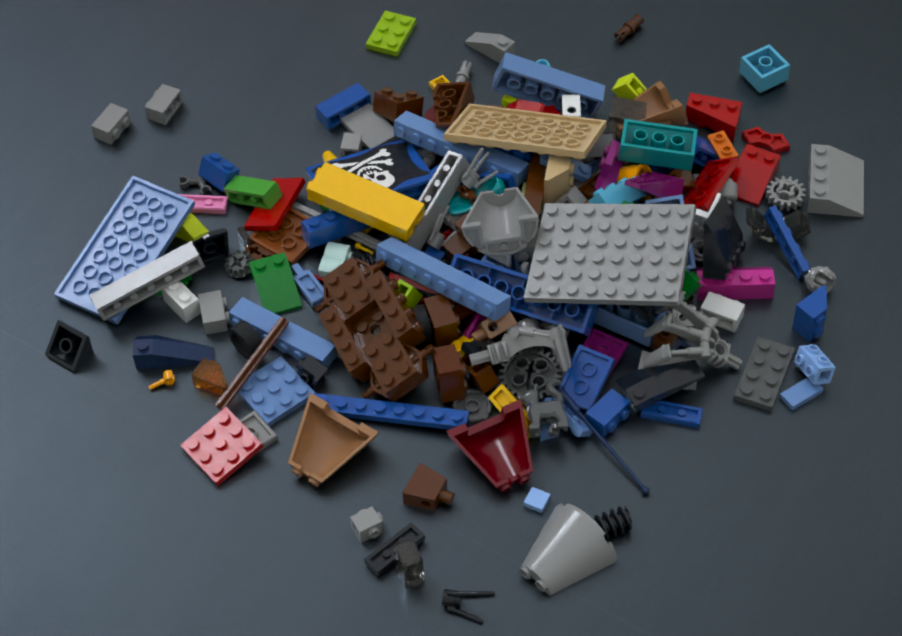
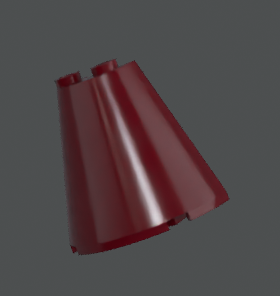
(498, 447)

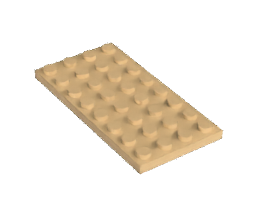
(526, 131)

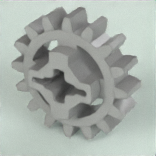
(785, 193)

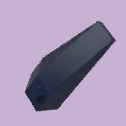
(165, 352)

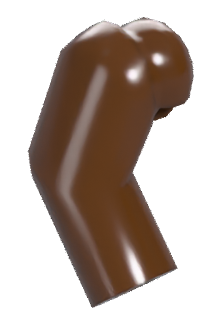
(466, 193)

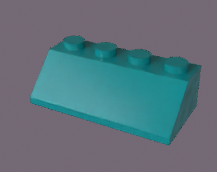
(658, 144)

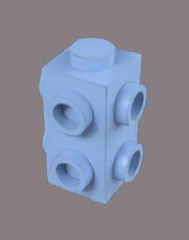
(814, 364)

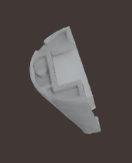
(500, 222)
(567, 550)

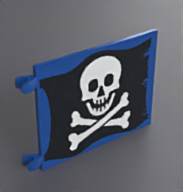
(389, 165)

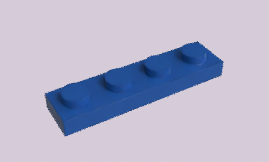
(786, 241)

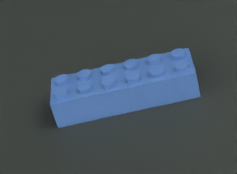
(546, 85)

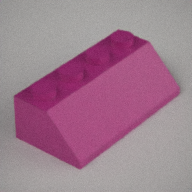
(740, 284)

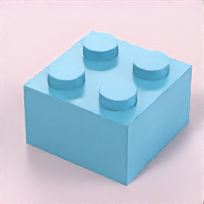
(764, 68)

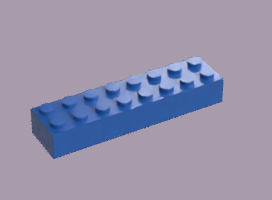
(573, 317)

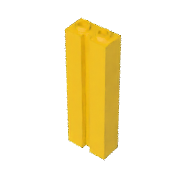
(365, 201)

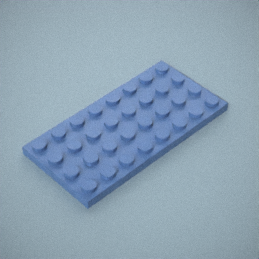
(128, 238)

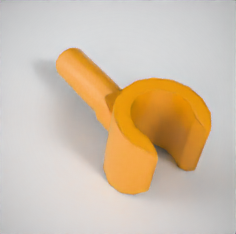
(168, 379)

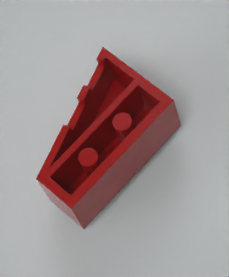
(714, 113)

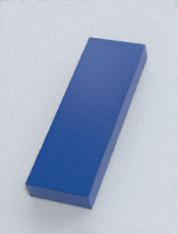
(674, 413)

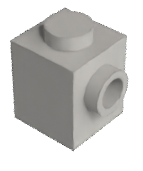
(367, 524)

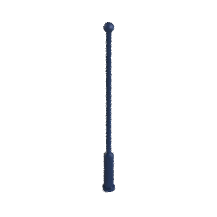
(577, 411)

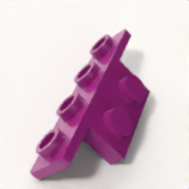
(609, 166)

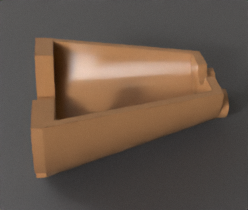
(659, 107)
(326, 441)

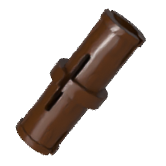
(628, 27)

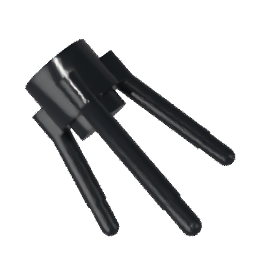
(453, 598)

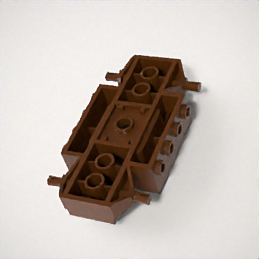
(359, 302)

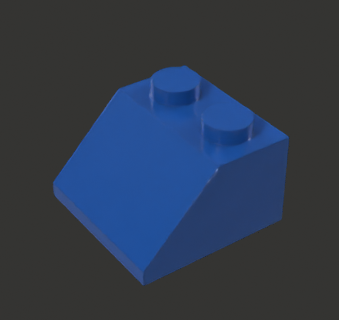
(811, 314)

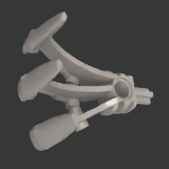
(705, 336)
(522, 337)

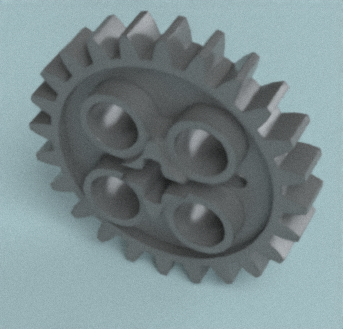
(513, 373)

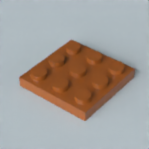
(286, 239)

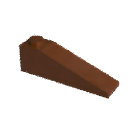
(450, 101)

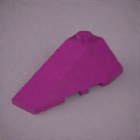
(656, 184)

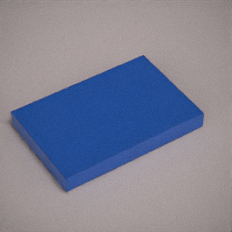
(587, 376)

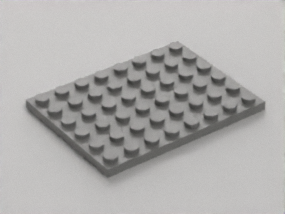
(611, 254)

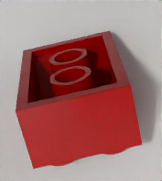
(754, 172)

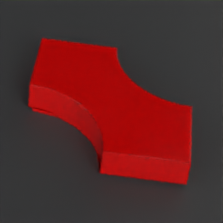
(773, 142)

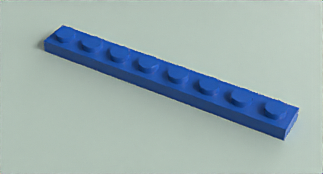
(396, 412)

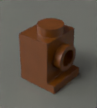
(664, 338)

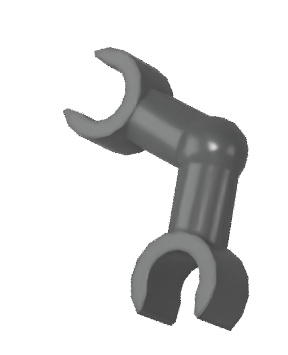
(194, 181)

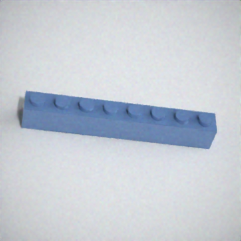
(426, 135)
(444, 279)

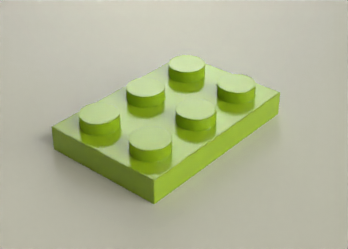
(391, 33)

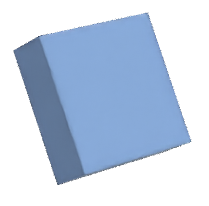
(537, 500)

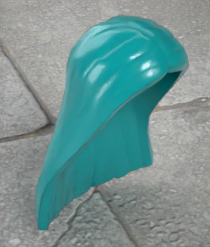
(461, 206)

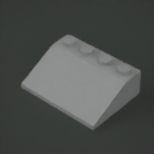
(835, 182)

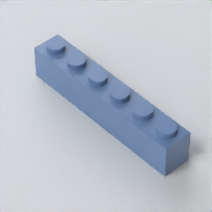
(293, 341)

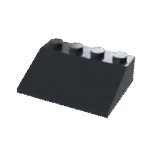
(722, 242)

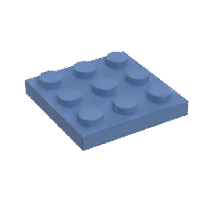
(275, 391)

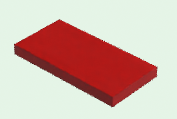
(710, 182)
(270, 220)

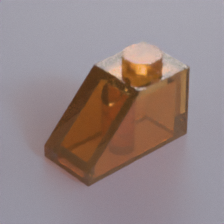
(209, 377)

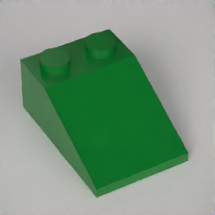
(275, 284)

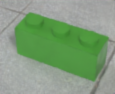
(253, 192)

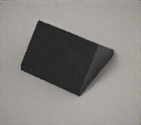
(69, 346)

